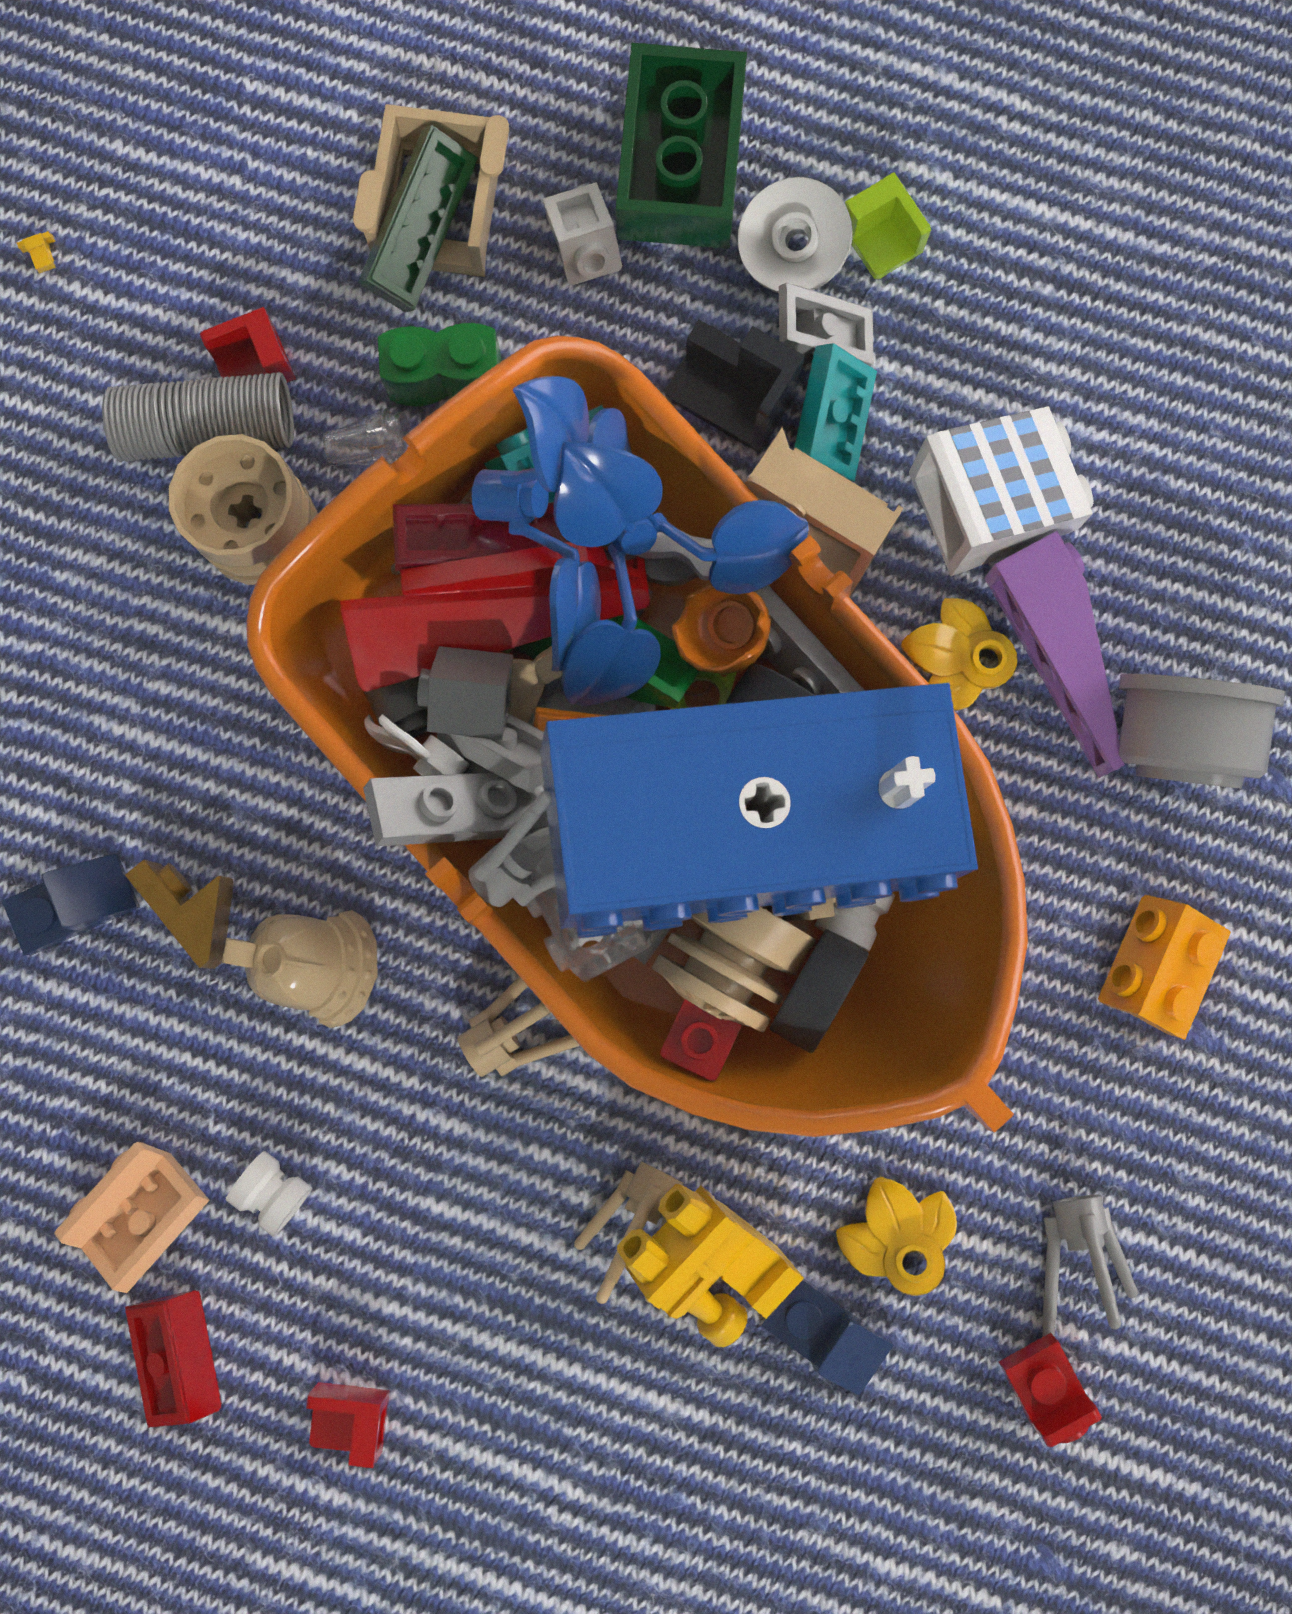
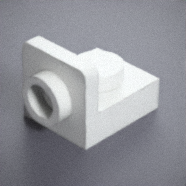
(583, 233)

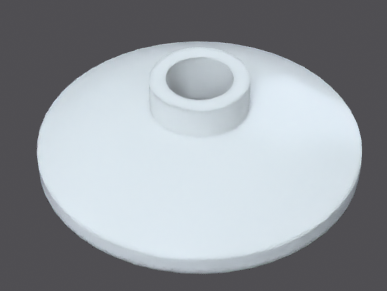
(791, 209)

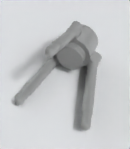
(508, 866)
(1084, 1226)

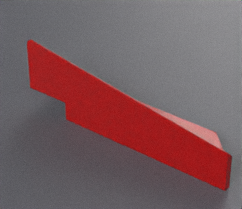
(469, 605)

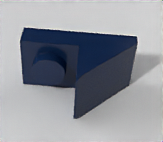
(70, 903)
(829, 1337)

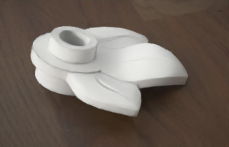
(431, 757)

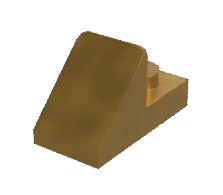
(196, 922)

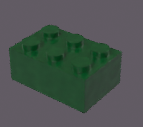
(680, 145)

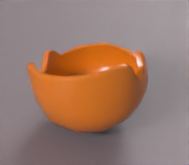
(722, 630)

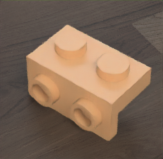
(133, 1214)

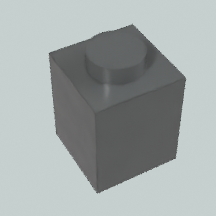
(467, 692)

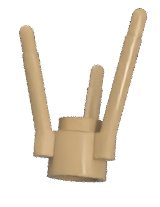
(491, 1043)
(645, 1191)

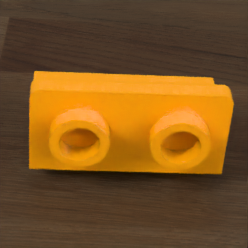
(1164, 965)

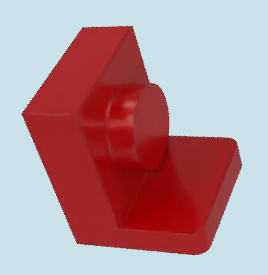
(699, 1041)
(1050, 1391)

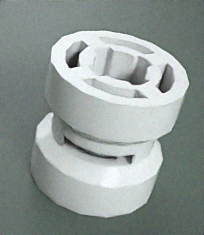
(856, 923)
(264, 1190)

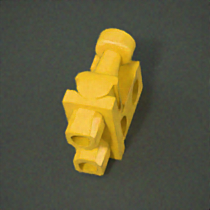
(697, 1248)

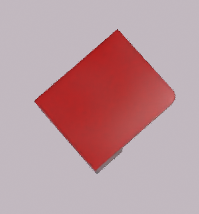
(247, 346)
(349, 1420)

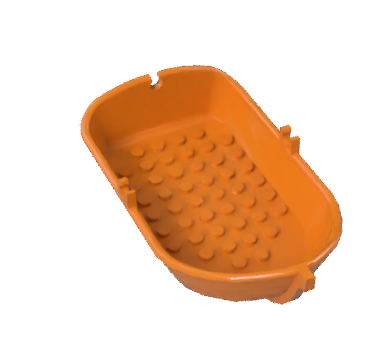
(943, 970)

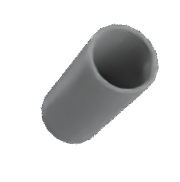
(142, 424)

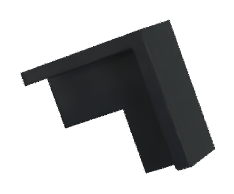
(736, 384)

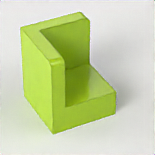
(886, 226)

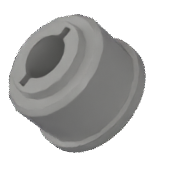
(1197, 728)

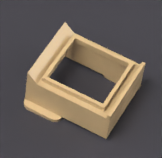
(399, 134)
(839, 513)

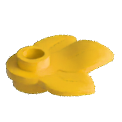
(952, 651)
(896, 1228)

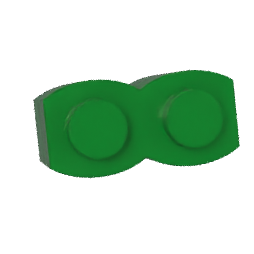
(429, 366)

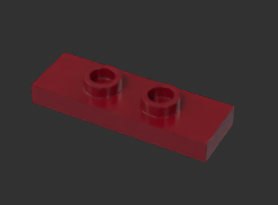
(453, 532)

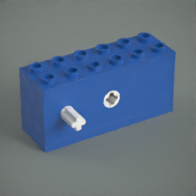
(836, 790)

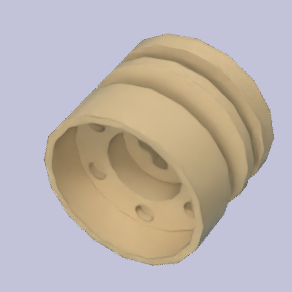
(225, 487)
(731, 964)

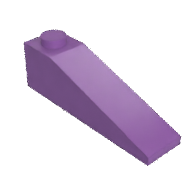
(1054, 620)

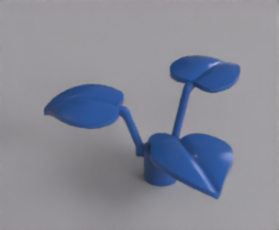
(554, 415)
(611, 499)

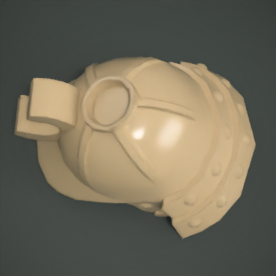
(310, 964)

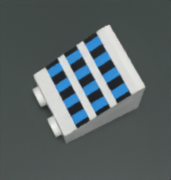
(999, 487)

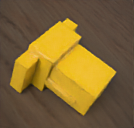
(39, 250)

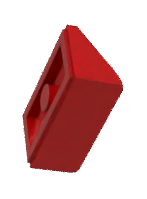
(173, 1359)

